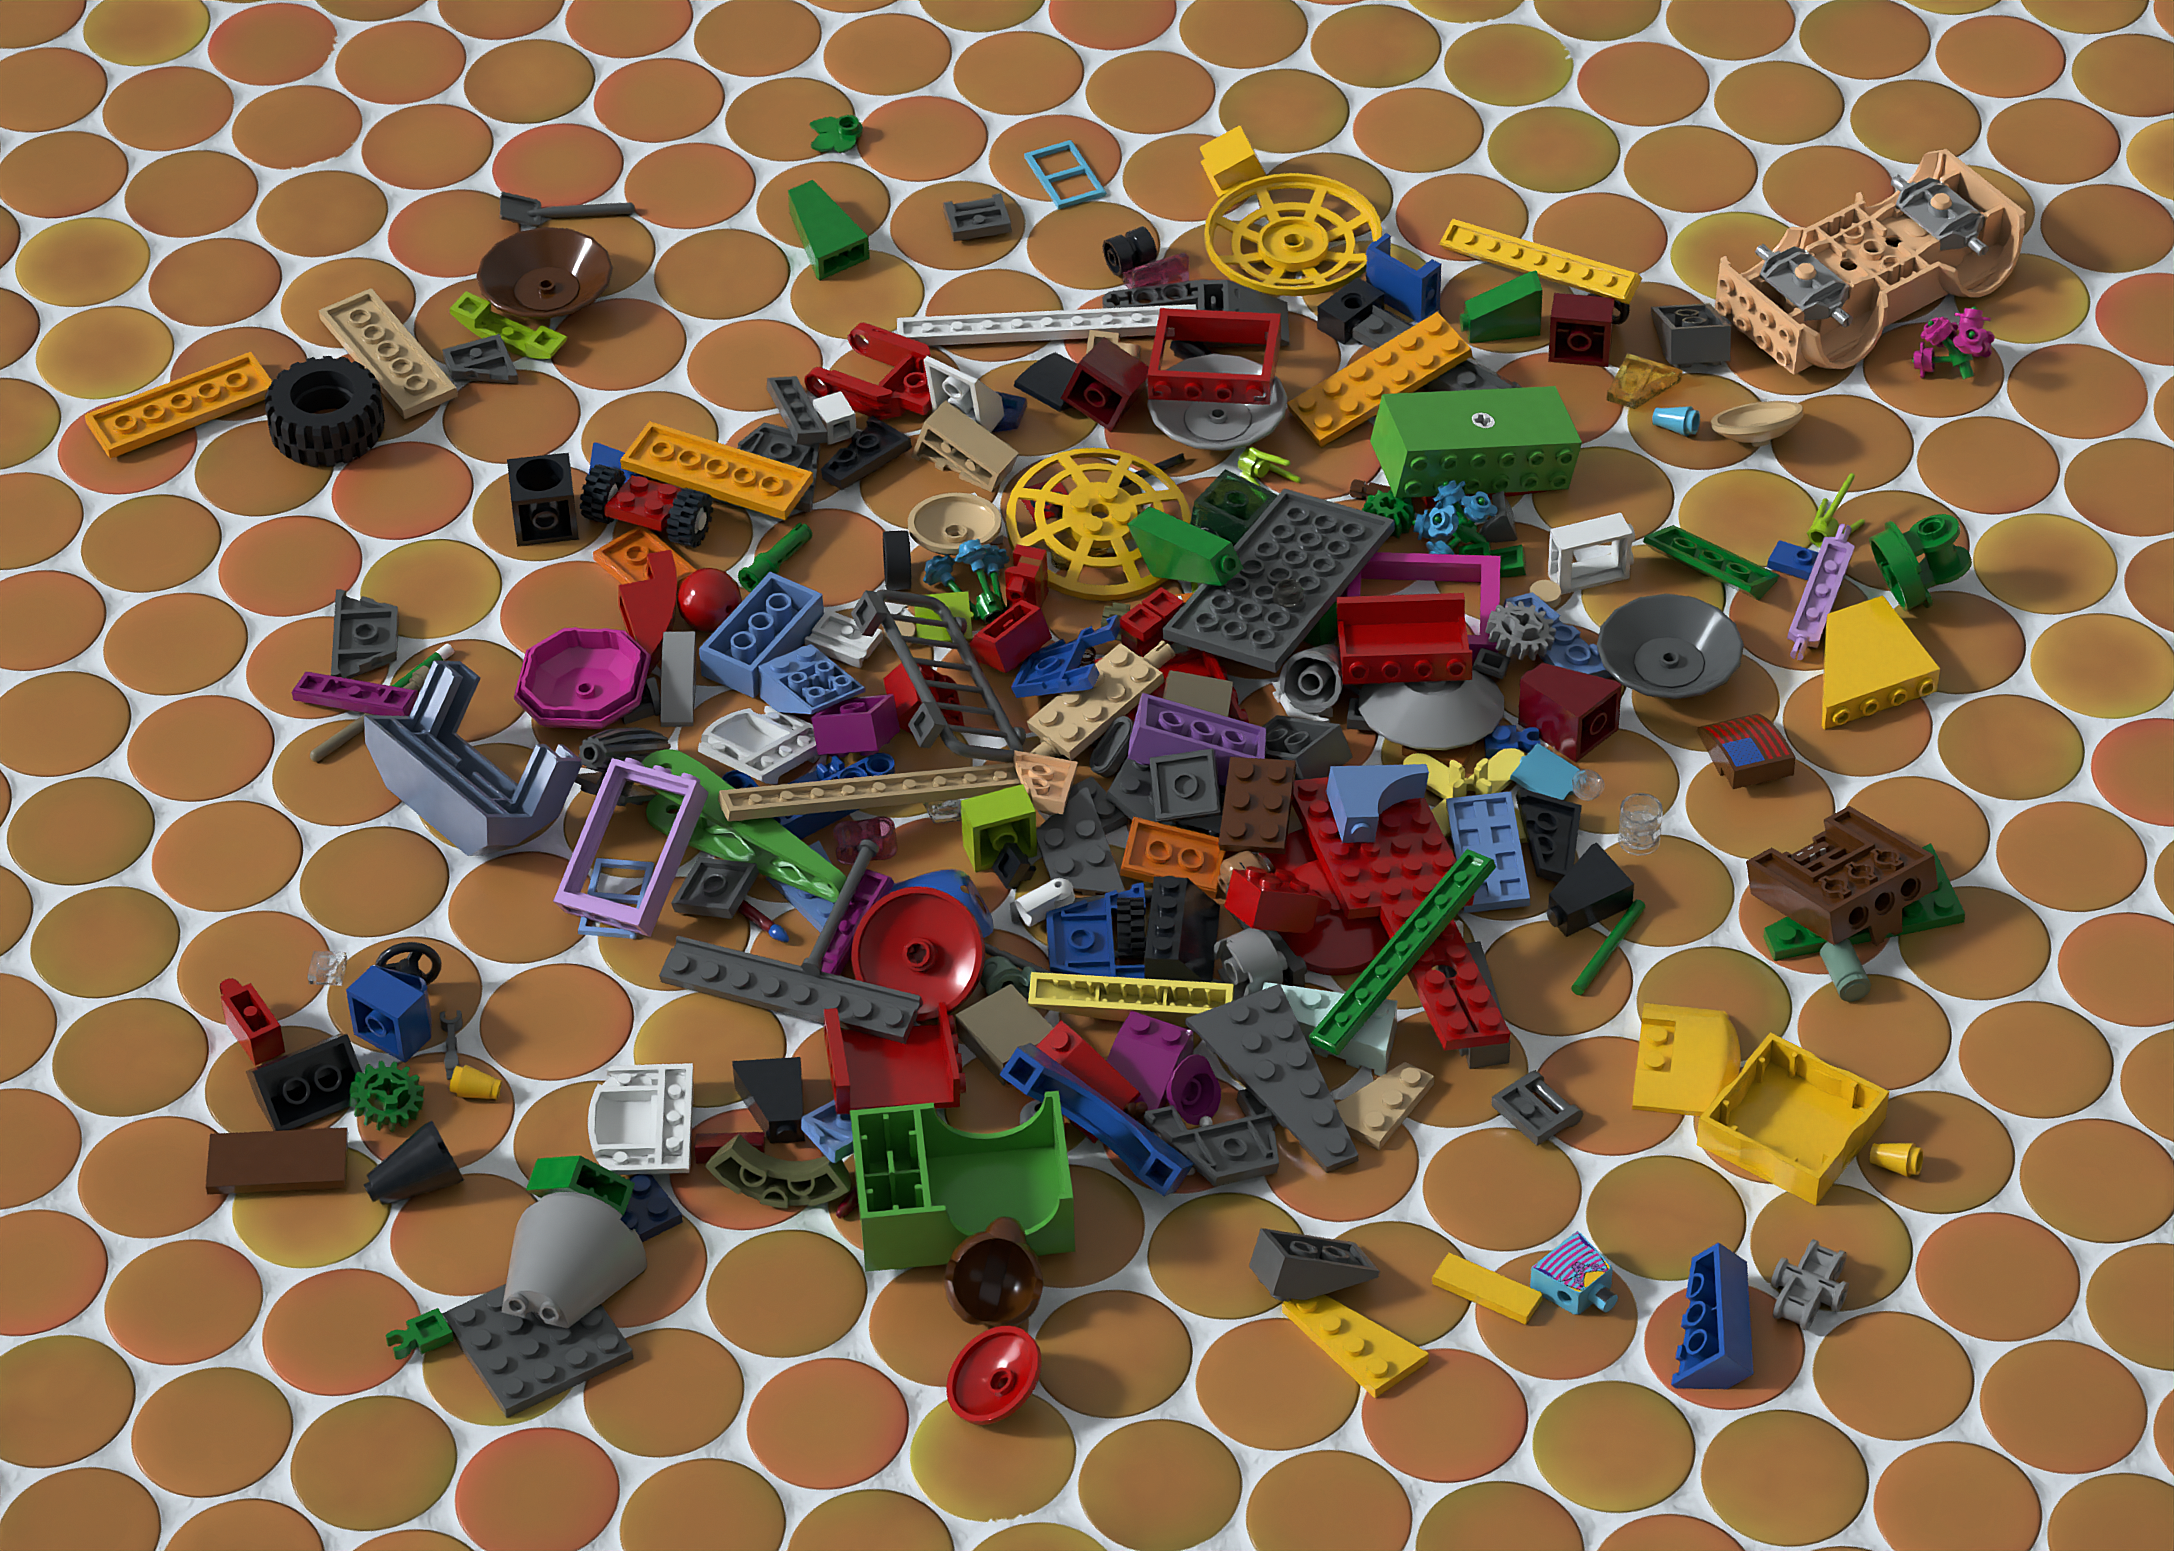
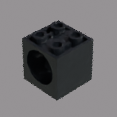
(542, 499)

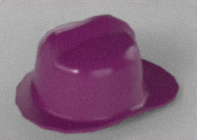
(1194, 1089)

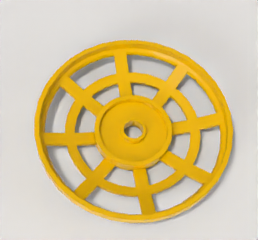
(1308, 236)
(1089, 529)

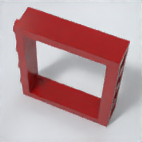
(1215, 327)

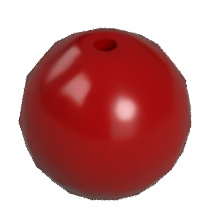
(708, 598)

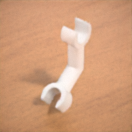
(1296, 713)

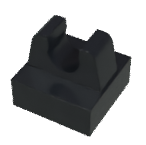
(1013, 866)

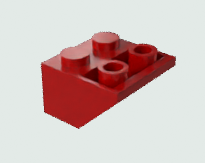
(1011, 637)
(908, 700)

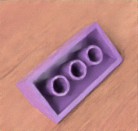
(1175, 728)

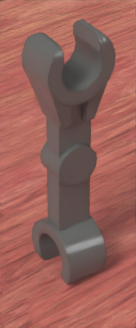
(451, 1026)

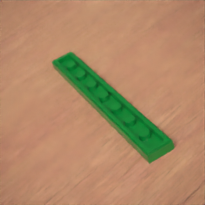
(1402, 952)

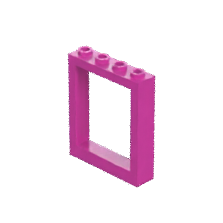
(1440, 568)

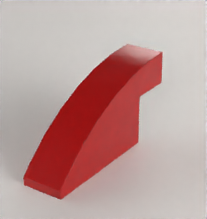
(650, 604)

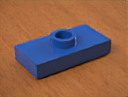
(1792, 560)

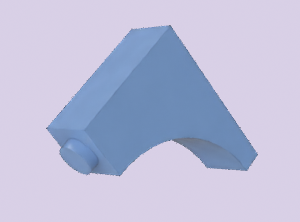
(1364, 792)

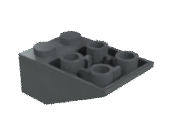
(1231, 296)

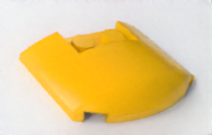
(1684, 1059)

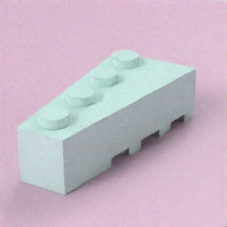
(1368, 1047)

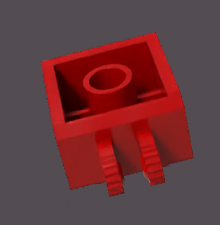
(1274, 900)

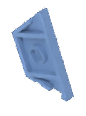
(829, 1131)

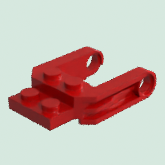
(899, 390)

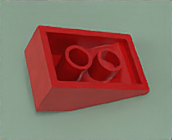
(1089, 1066)

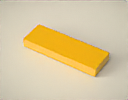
(1487, 1288)

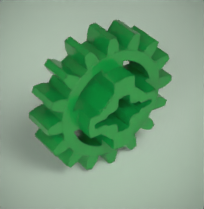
(386, 1094)

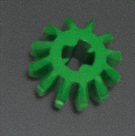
(1394, 508)

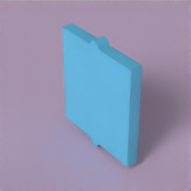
(1545, 773)

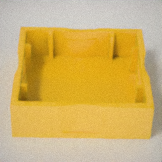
(1792, 1119)

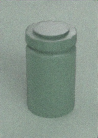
(1845, 970)

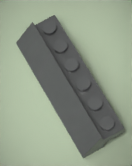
(1468, 375)

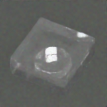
(944, 811)
(327, 968)

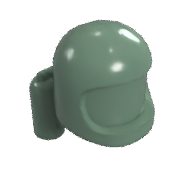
(1001, 972)

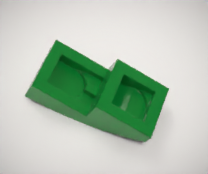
(1511, 558)

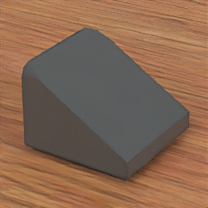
(1491, 663)

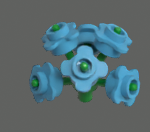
(1450, 518)

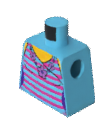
(1575, 1276)

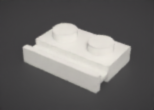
(841, 639)

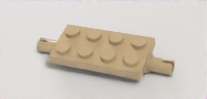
(1080, 717)

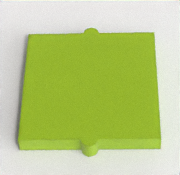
(958, 605)

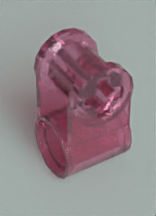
(878, 829)

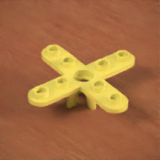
(1450, 781)

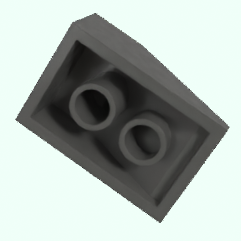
(1692, 334)
(1308, 742)
(1307, 1265)

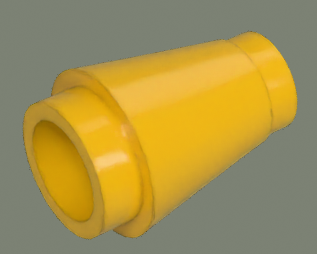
(472, 1083)
(1898, 1157)

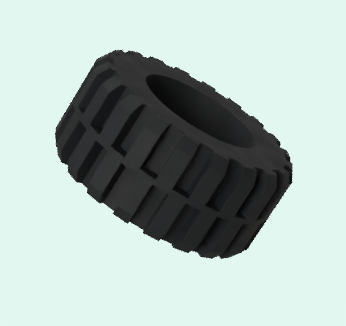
(326, 436)

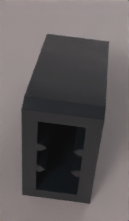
(1589, 892)
(773, 1096)

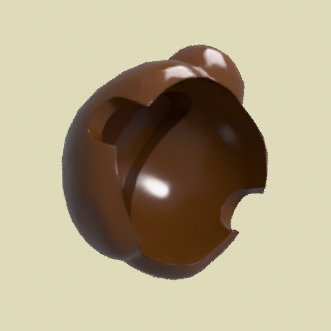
(994, 1276)

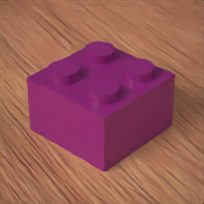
(856, 726)

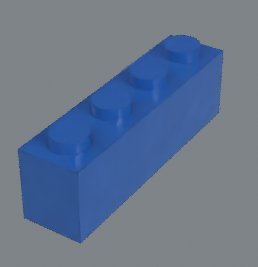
(1716, 1323)

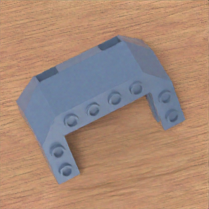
(452, 781)

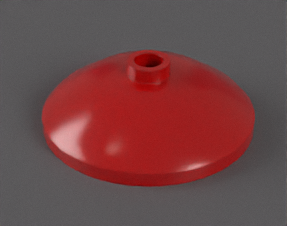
(994, 1375)

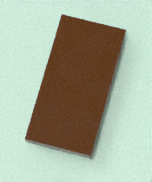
(277, 1161)

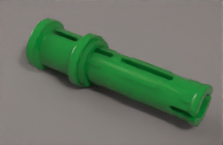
(771, 560)

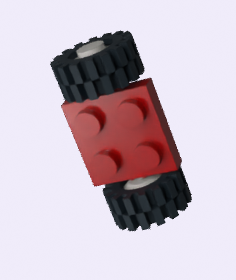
(646, 504)

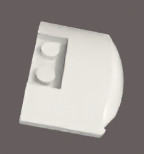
(760, 743)
(643, 1119)

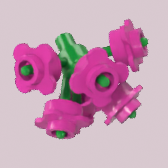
(1970, 342)

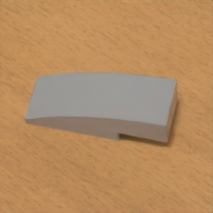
(678, 679)

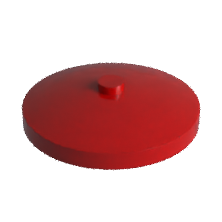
(1334, 943)
(920, 946)

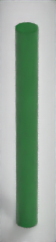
(1608, 947)

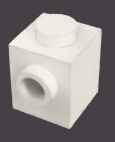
(836, 417)

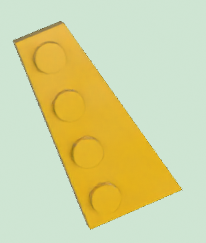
(1355, 1343)

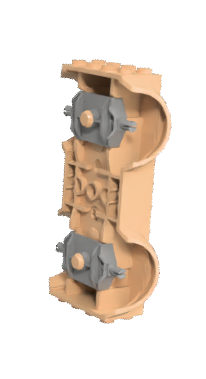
(1811, 311)

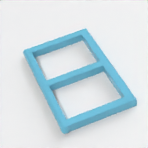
(1046, 180)

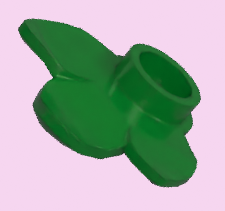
(836, 133)

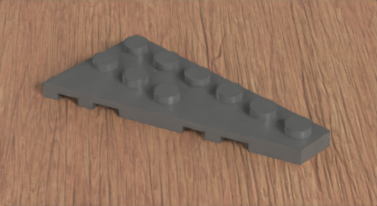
(1273, 1061)

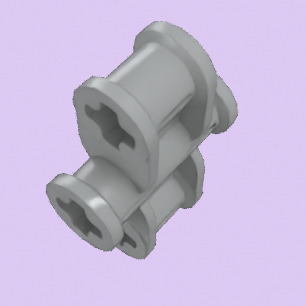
(1809, 1284)

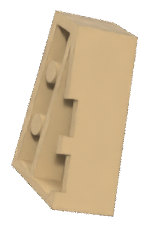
(964, 447)

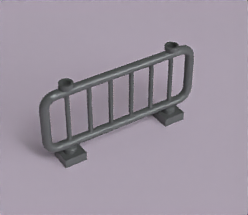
(929, 720)

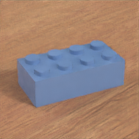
(761, 628)

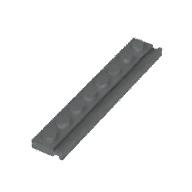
(790, 989)

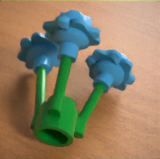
(980, 557)

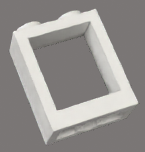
(1592, 571)

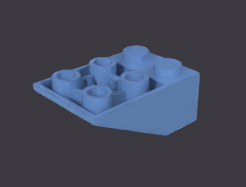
(805, 682)

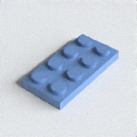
(1490, 828)

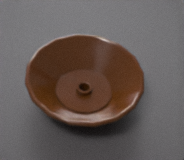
(544, 273)

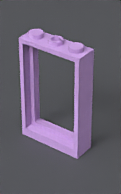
(612, 913)

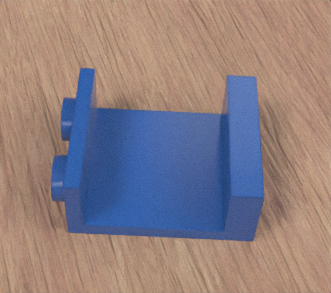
(1404, 288)

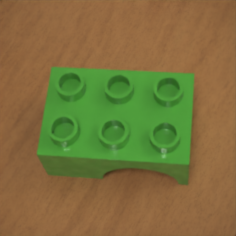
(936, 1185)

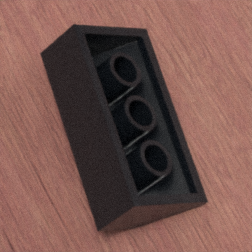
(1181, 932)

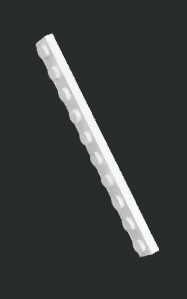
(1032, 325)

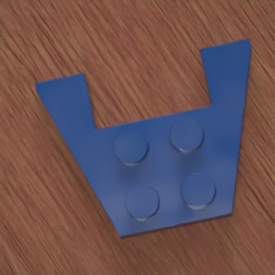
(1055, 666)
(1083, 937)

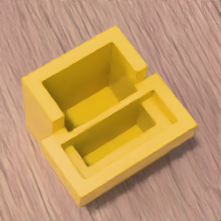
(1230, 161)

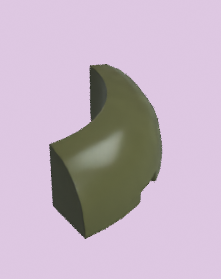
(777, 1180)

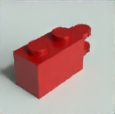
(251, 1021)

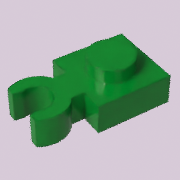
(422, 1332)

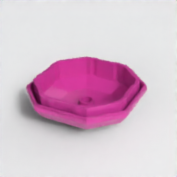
(582, 678)

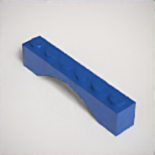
(1135, 1145)

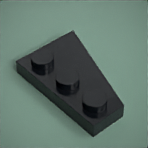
(865, 454)
(1550, 831)

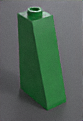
(826, 231)
(1183, 550)

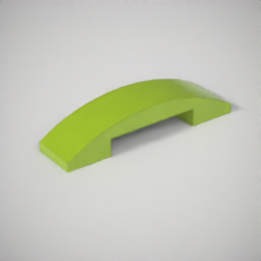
(518, 339)

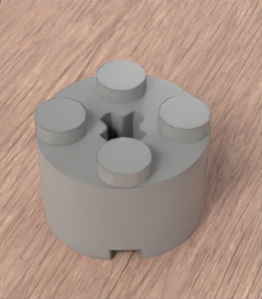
(1249, 961)

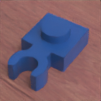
(1506, 737)

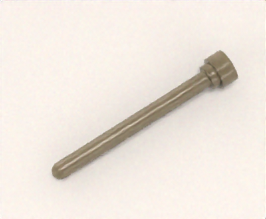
(353, 729)

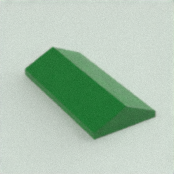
(1712, 561)

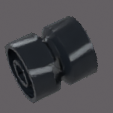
(1128, 251)

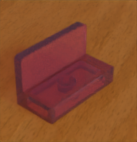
(1160, 272)

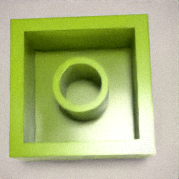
(998, 819)

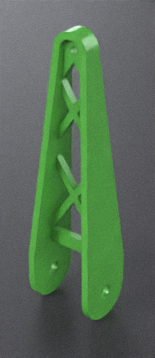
(756, 841)

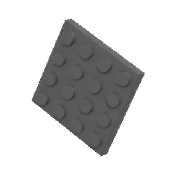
(529, 1359)

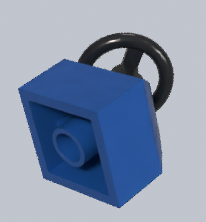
(392, 1001)

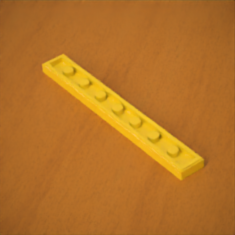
(1547, 261)

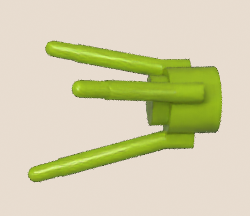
(1257, 464)
(1827, 525)

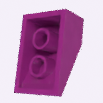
(1147, 1055)

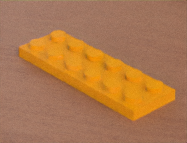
(1392, 368)
(179, 405)
(717, 470)

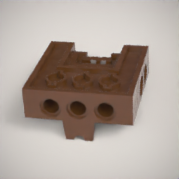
(1846, 879)

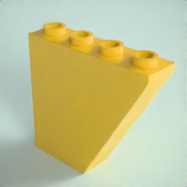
(1871, 663)

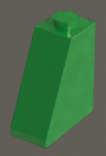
(1505, 311)
(580, 1176)

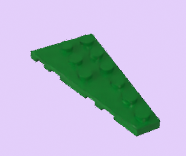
(1931, 911)

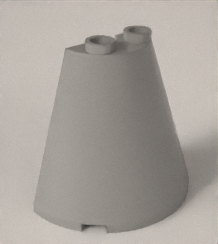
(569, 1258)

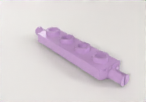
(1821, 592)

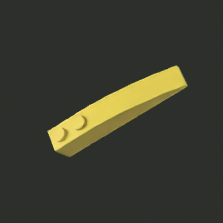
(1116, 996)

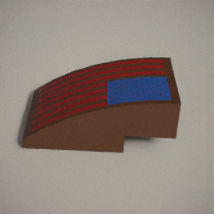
(1748, 750)

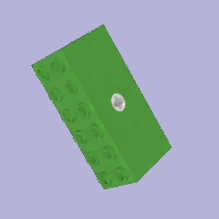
(1478, 437)

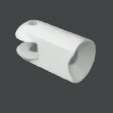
(1047, 897)

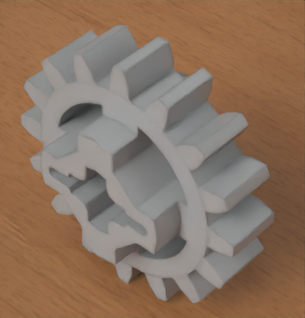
(1520, 630)

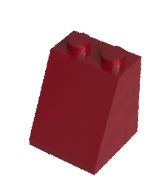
(1106, 383)
(1569, 708)

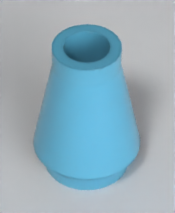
(1677, 419)

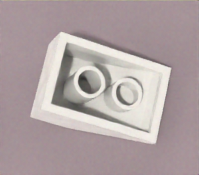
(963, 392)

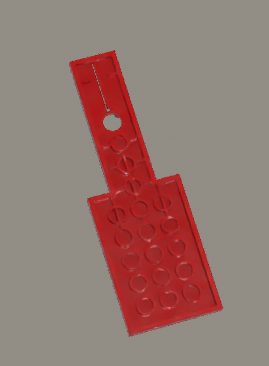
(1390, 882)

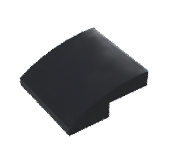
(1048, 380)

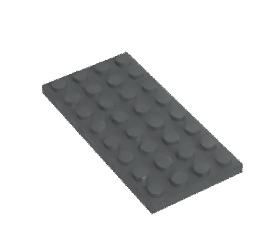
(1292, 539)

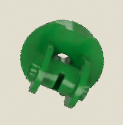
(1898, 564)

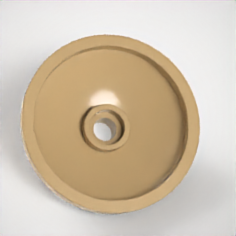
(1757, 421)
(952, 519)

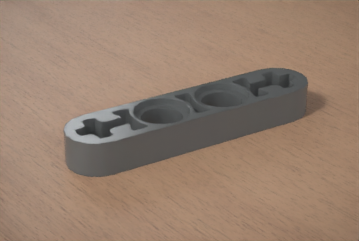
(1157, 294)

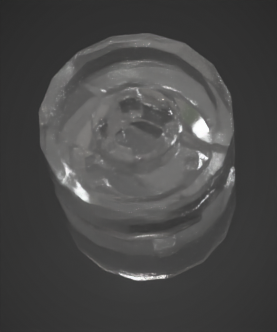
(1640, 824)

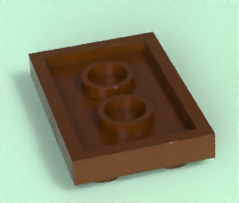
(1257, 805)

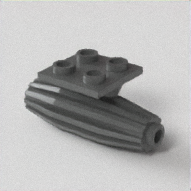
(618, 744)

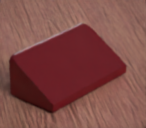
(709, 1143)

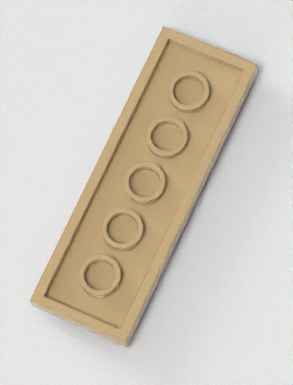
(389, 351)

